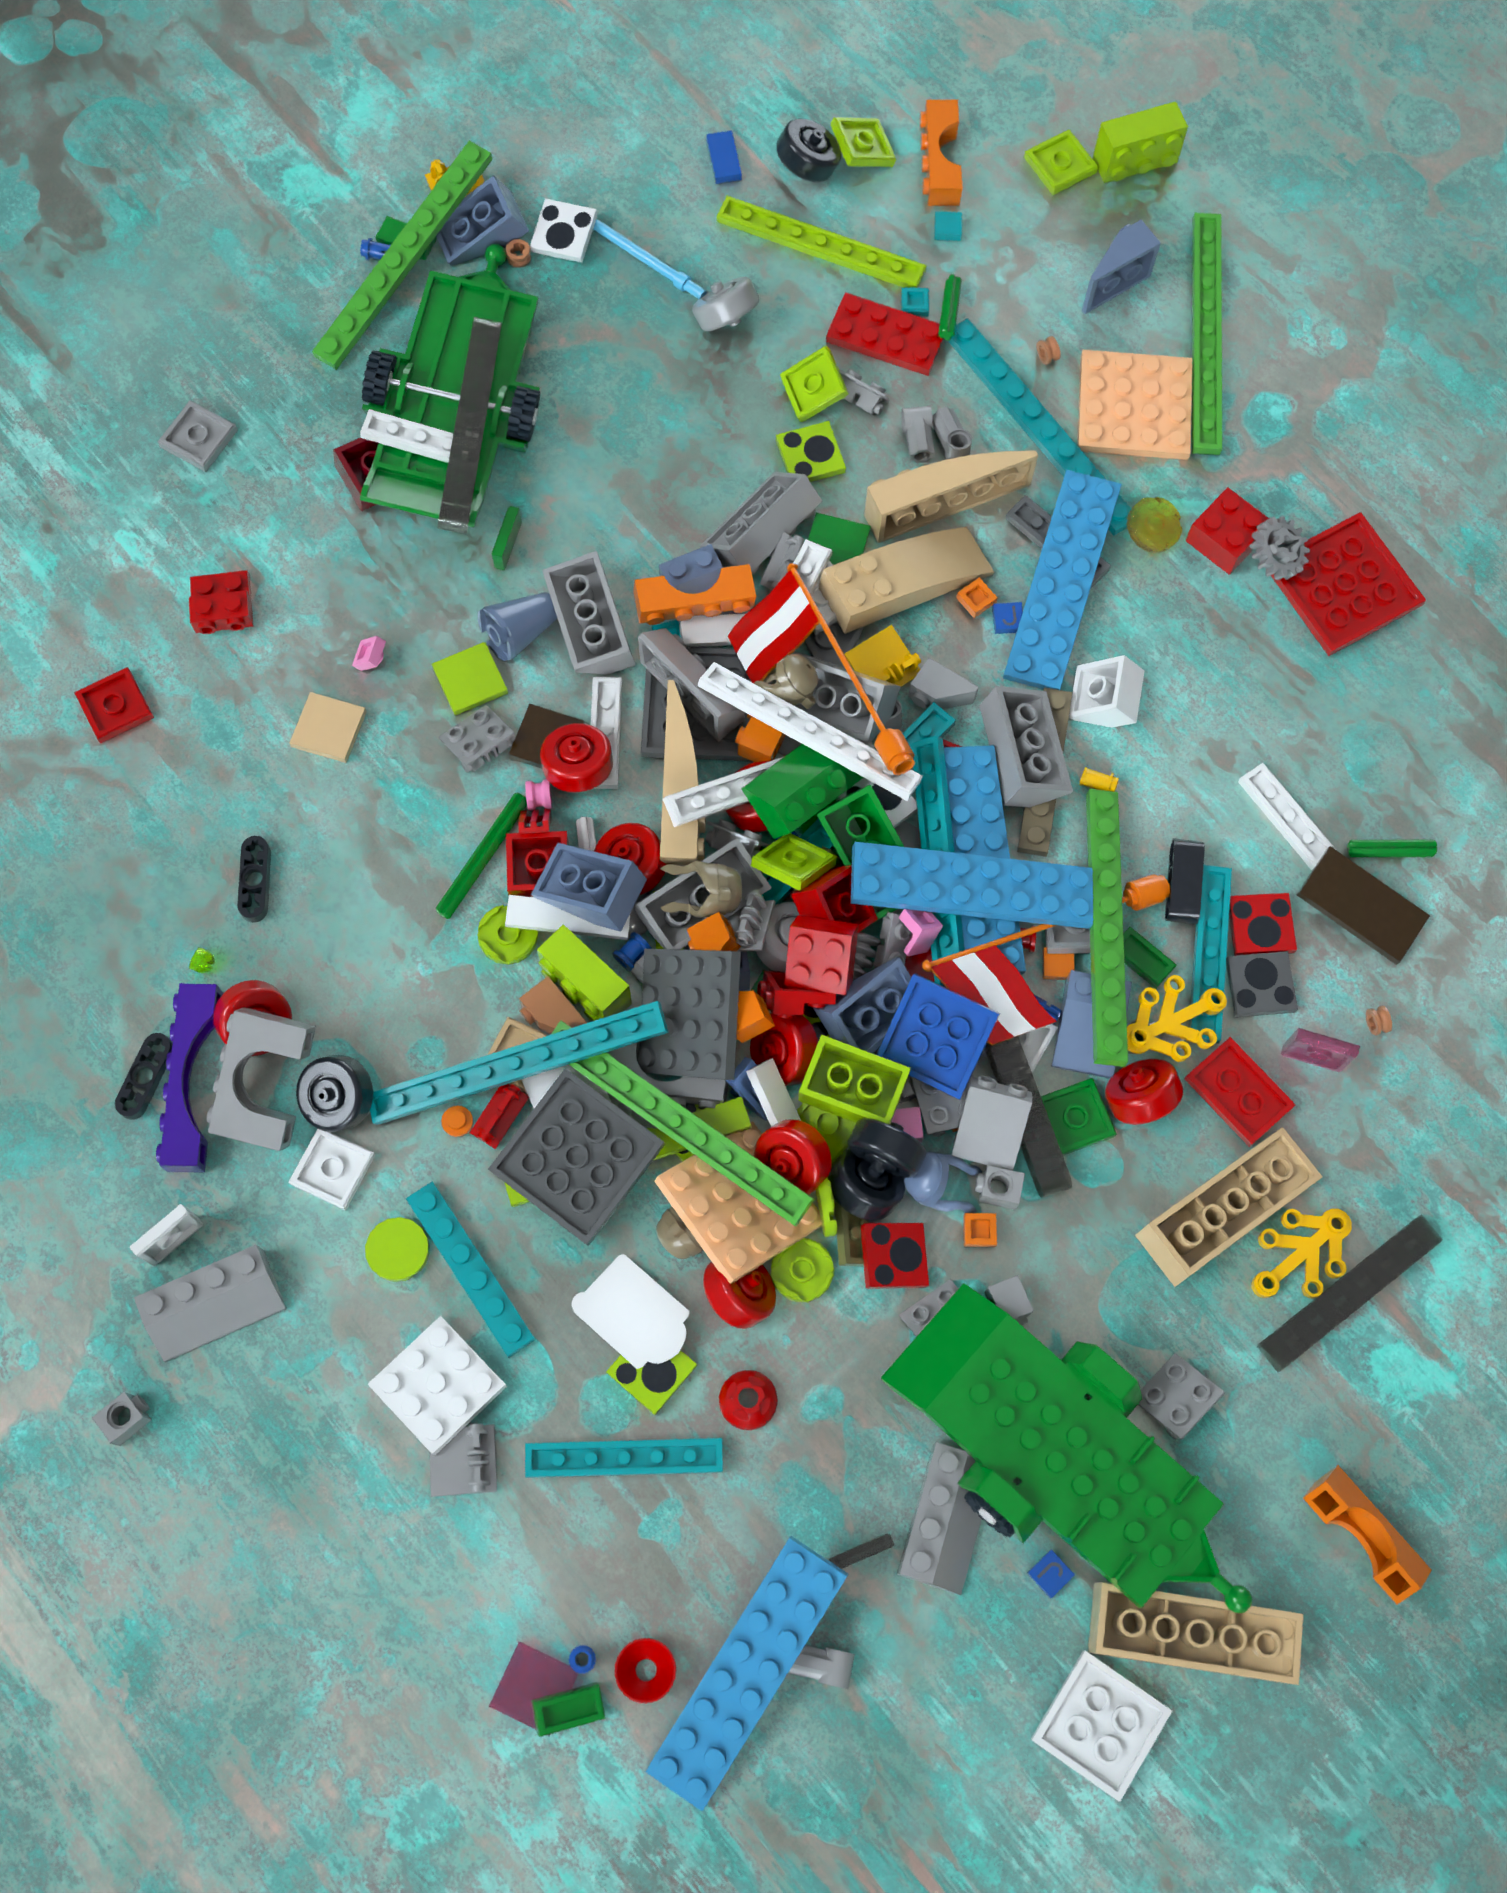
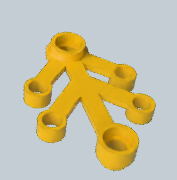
(1171, 1022)
(1306, 1249)

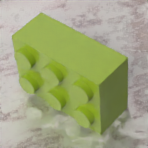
(1140, 142)
(583, 975)
(853, 1082)

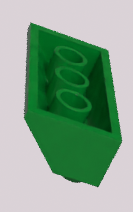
(797, 789)
(859, 819)

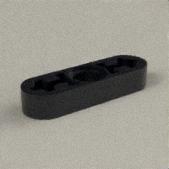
(245, 898)
(126, 1093)

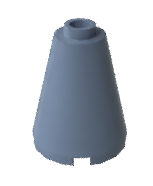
(516, 623)

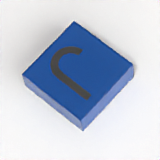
(1006, 617)
(1050, 1574)

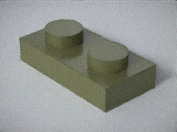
(849, 1237)

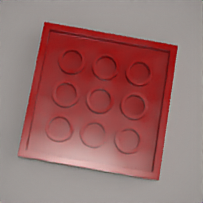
(1349, 585)

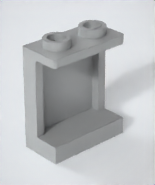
(992, 1123)

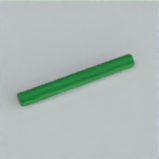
(481, 856)

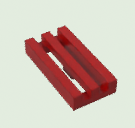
(533, 820)

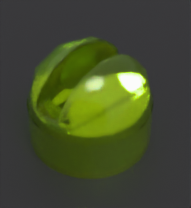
(202, 961)

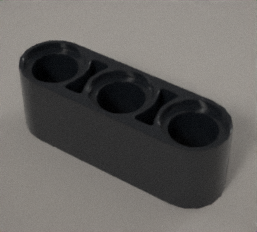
(1185, 881)

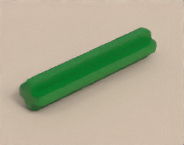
(950, 307)
(1392, 848)

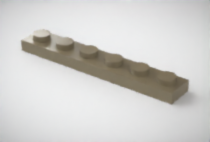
(1038, 820)

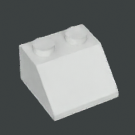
(1107, 692)

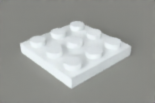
(437, 1385)
(1101, 1725)

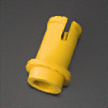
(1098, 780)

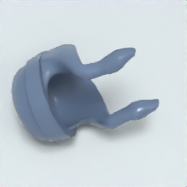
(932, 1180)

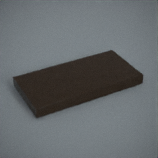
(1363, 905)

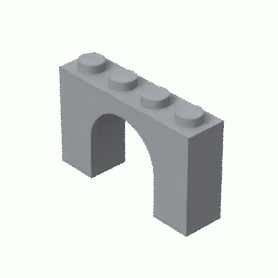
(685, 1090)
(233, 1111)

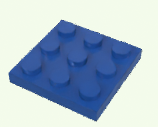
(938, 1035)

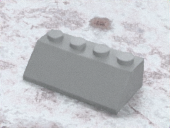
(760, 520)
(588, 615)
(669, 659)
(841, 704)
(1025, 746)
(671, 928)
(210, 1303)
(942, 1524)

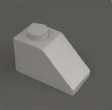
(941, 686)

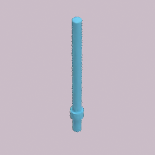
(679, 279)

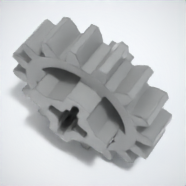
(1279, 548)

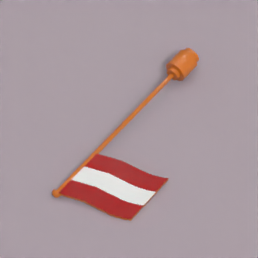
(779, 628)
(995, 982)

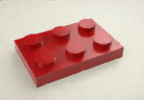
(1239, 1091)

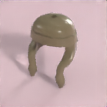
(795, 681)
(720, 881)
(676, 1236)

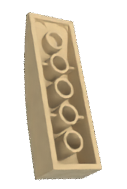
(944, 489)
(901, 576)
(681, 843)
(1228, 1206)
(1197, 1635)

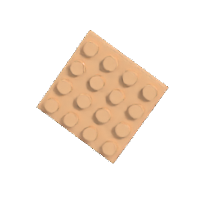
(1135, 404)
(726, 1219)

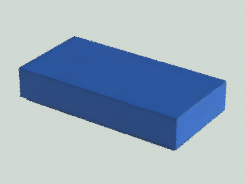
(723, 157)

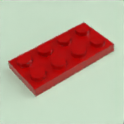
(885, 334)

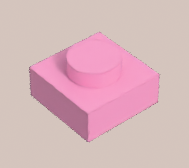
(369, 653)

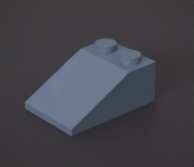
(481, 219)
(1123, 265)
(693, 571)
(590, 885)
(868, 1007)
(1075, 1030)

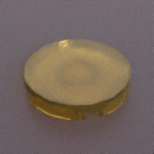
(1154, 524)

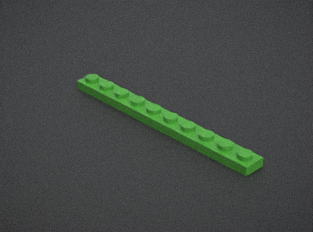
(402, 255)
(1206, 334)
(1106, 933)
(695, 1134)

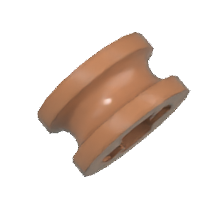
(523, 247)
(1048, 350)
(1379, 1020)

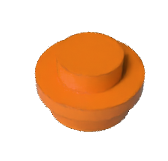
(457, 1121)

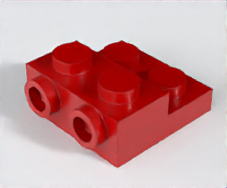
(220, 602)
(788, 1000)

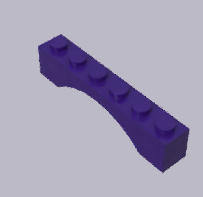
(182, 1142)

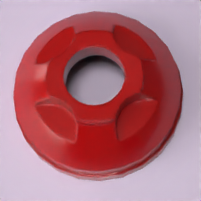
(743, 1417)
(626, 1675)

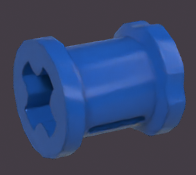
(631, 951)

